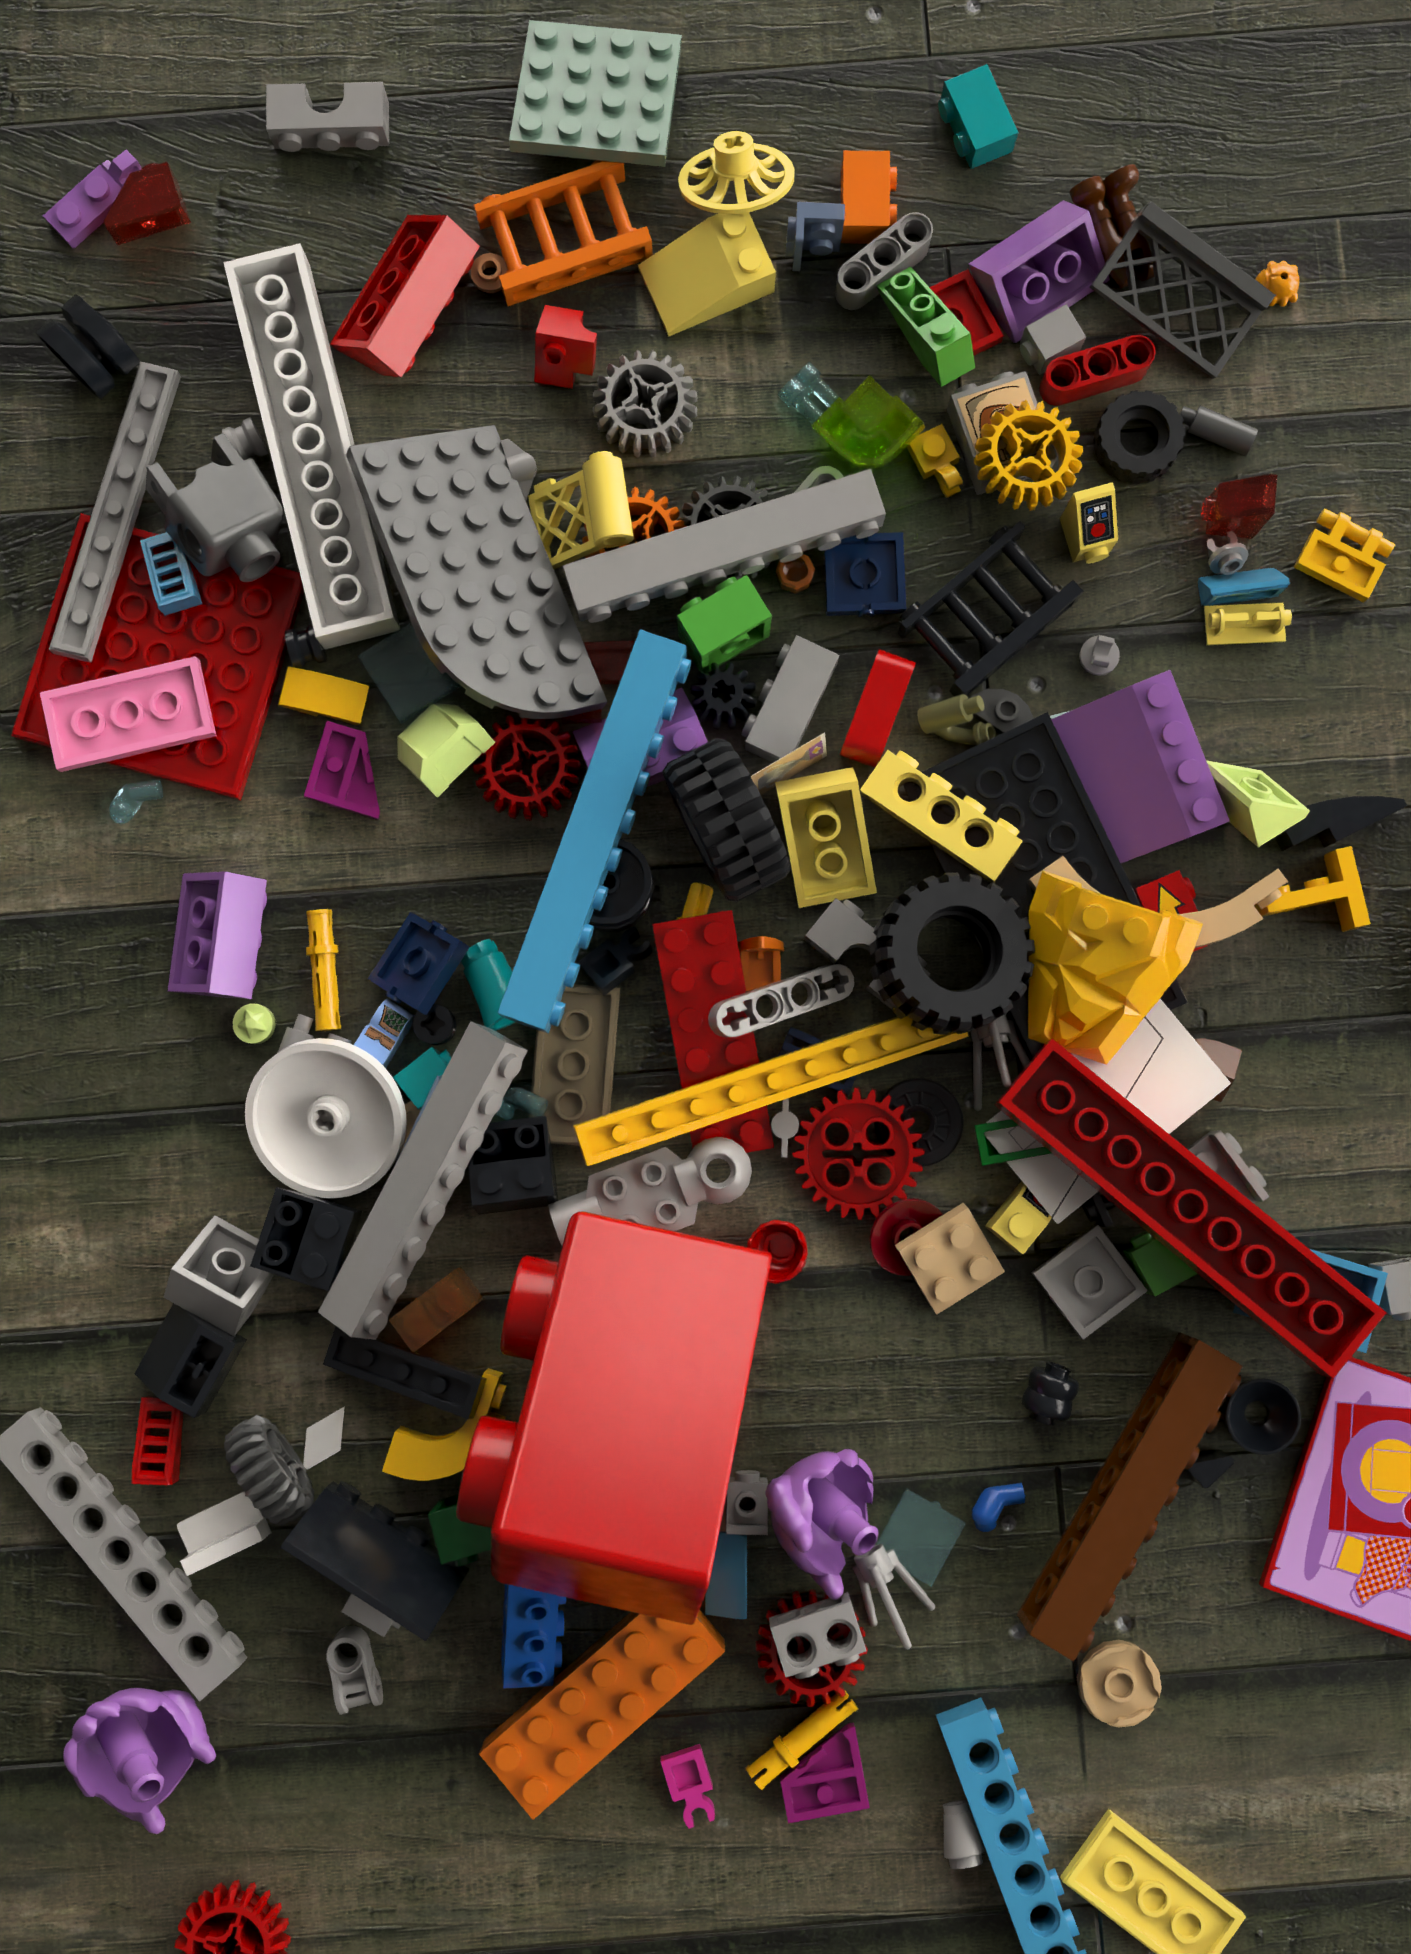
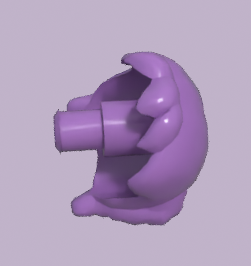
(818, 1509)
(137, 1750)

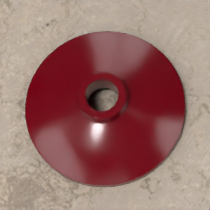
(889, 1225)

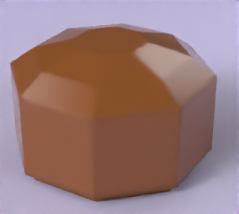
(796, 574)

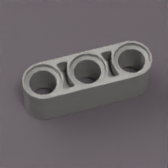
(890, 245)

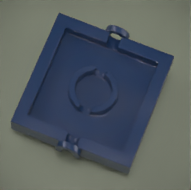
(866, 576)
(418, 963)

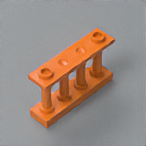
(561, 269)

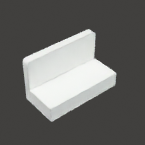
(221, 1532)

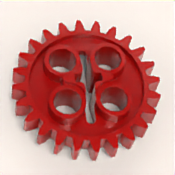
(860, 1189)

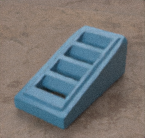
(179, 599)

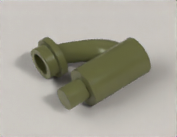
(946, 714)

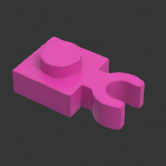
(688, 1779)

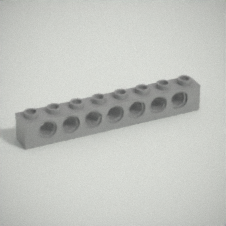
(120, 1575)

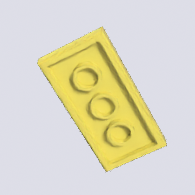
(1150, 1892)

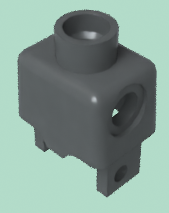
(223, 515)

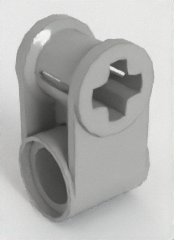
(353, 1678)

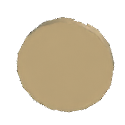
(1119, 1683)

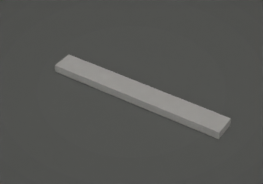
(115, 512)

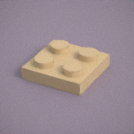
(949, 1258)

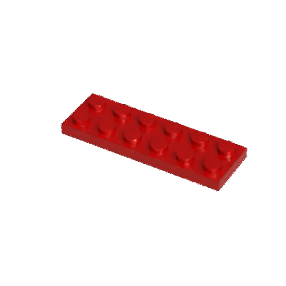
(698, 970)

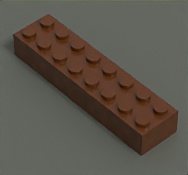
(1128, 1495)

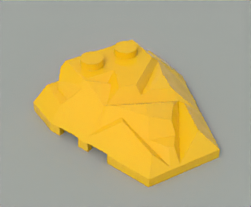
(1098, 965)

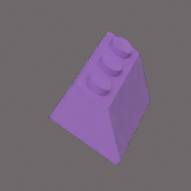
(1039, 268)
(680, 737)
(217, 935)

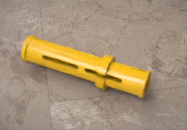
(324, 976)
(799, 1740)

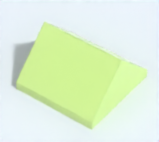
(1255, 802)

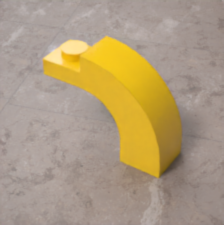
(434, 1457)

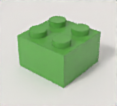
(723, 623)

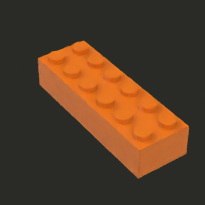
(597, 1705)

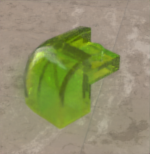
(868, 426)

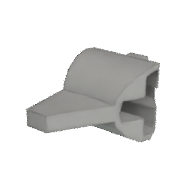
(521, 465)
(784, 1125)

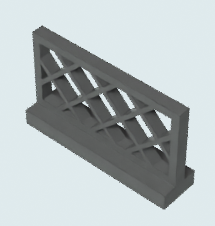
(1203, 262)

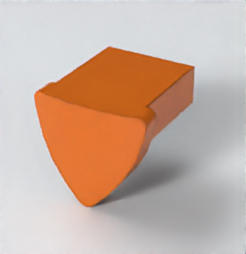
(760, 961)

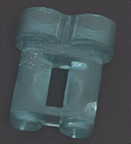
(801, 386)

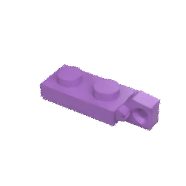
(90, 200)

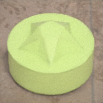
(254, 1023)

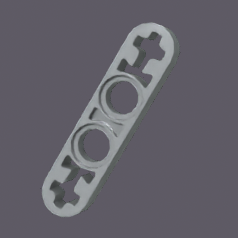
(782, 1001)

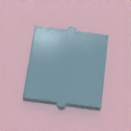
(921, 1535)

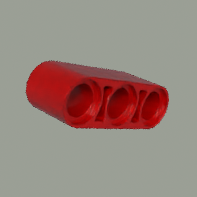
(1109, 357)
(877, 708)

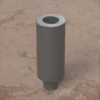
(1219, 429)

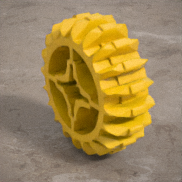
(1010, 429)

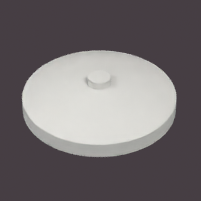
(325, 1118)

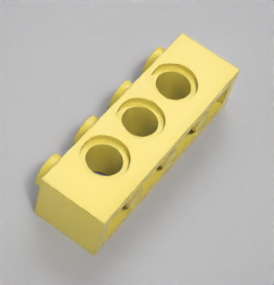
(898, 769)

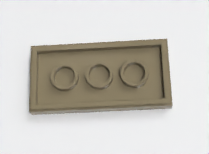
(577, 1061)

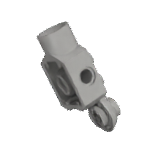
(659, 1187)

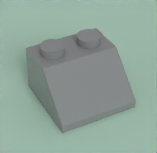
(216, 1277)

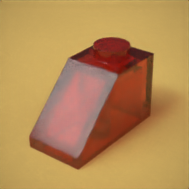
(147, 205)
(1240, 506)

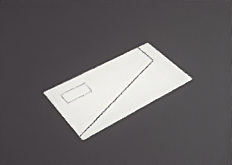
(1155, 1070)

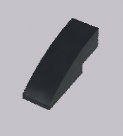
(1339, 818)

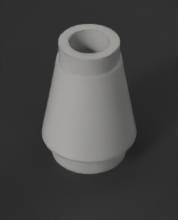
(961, 1836)

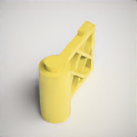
(601, 507)

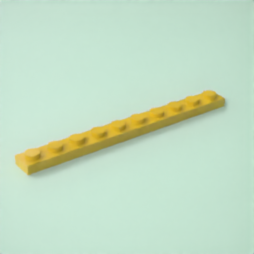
(754, 1087)

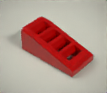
(142, 1456)

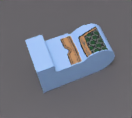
(385, 1031)

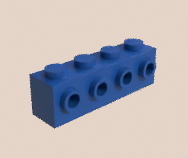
(530, 1636)

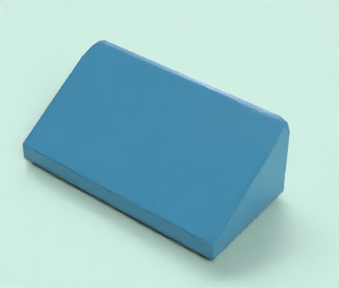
(1241, 586)
(728, 1580)

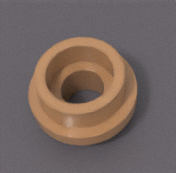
(486, 283)

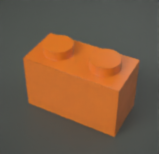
(866, 195)

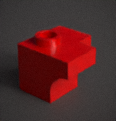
(563, 347)

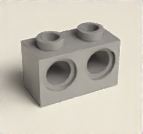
(813, 1623)

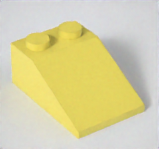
(708, 272)
(826, 837)

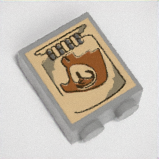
(973, 407)

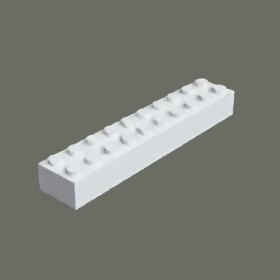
(309, 445)

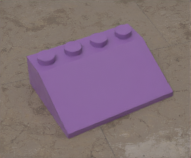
(1142, 767)

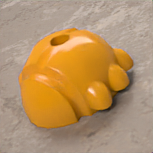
(1284, 289)

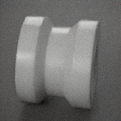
(246, 439)

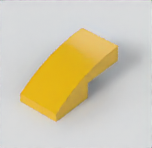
(323, 695)

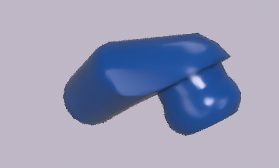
(992, 1503)

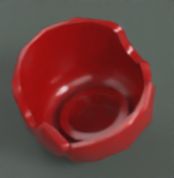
(785, 1244)

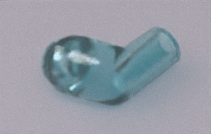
(131, 797)
(524, 1100)

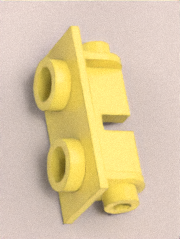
(1246, 623)

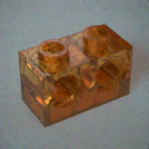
(436, 1309)

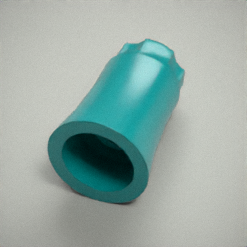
(488, 978)

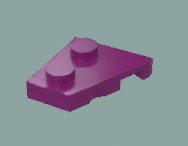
(343, 772)
(826, 1780)

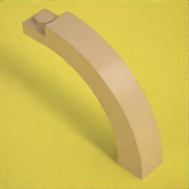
(1217, 921)

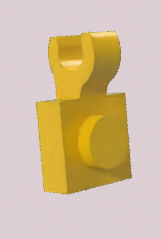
(935, 456)

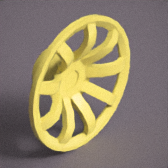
(734, 161)

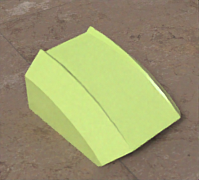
(441, 745)

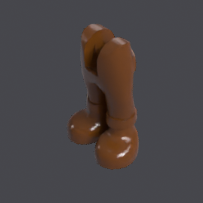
(1114, 191)

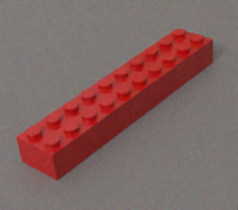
(1190, 1209)

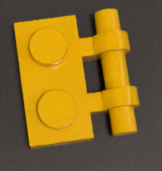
(1339, 564)

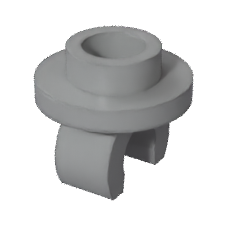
(1227, 558)
(1099, 655)

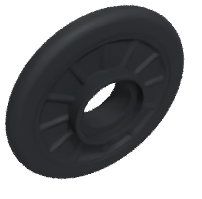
(944, 1116)

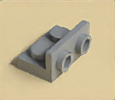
(1222, 1155)

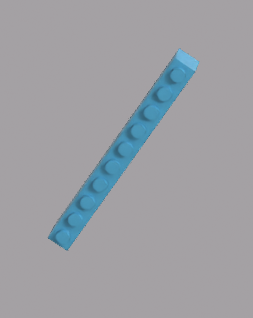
(594, 831)

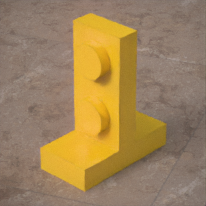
(1343, 889)

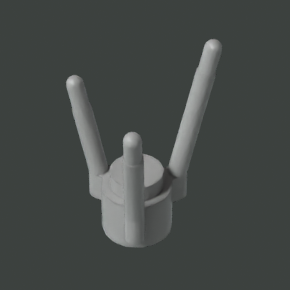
(994, 1036)
(876, 1569)

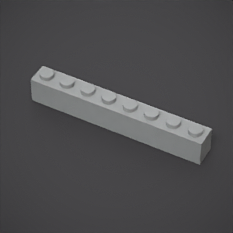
(725, 546)
(422, 1182)

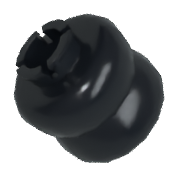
(1050, 1393)

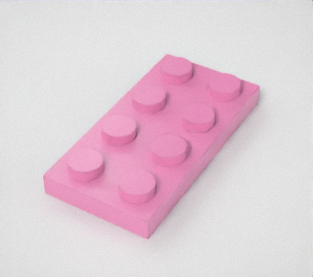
(127, 714)

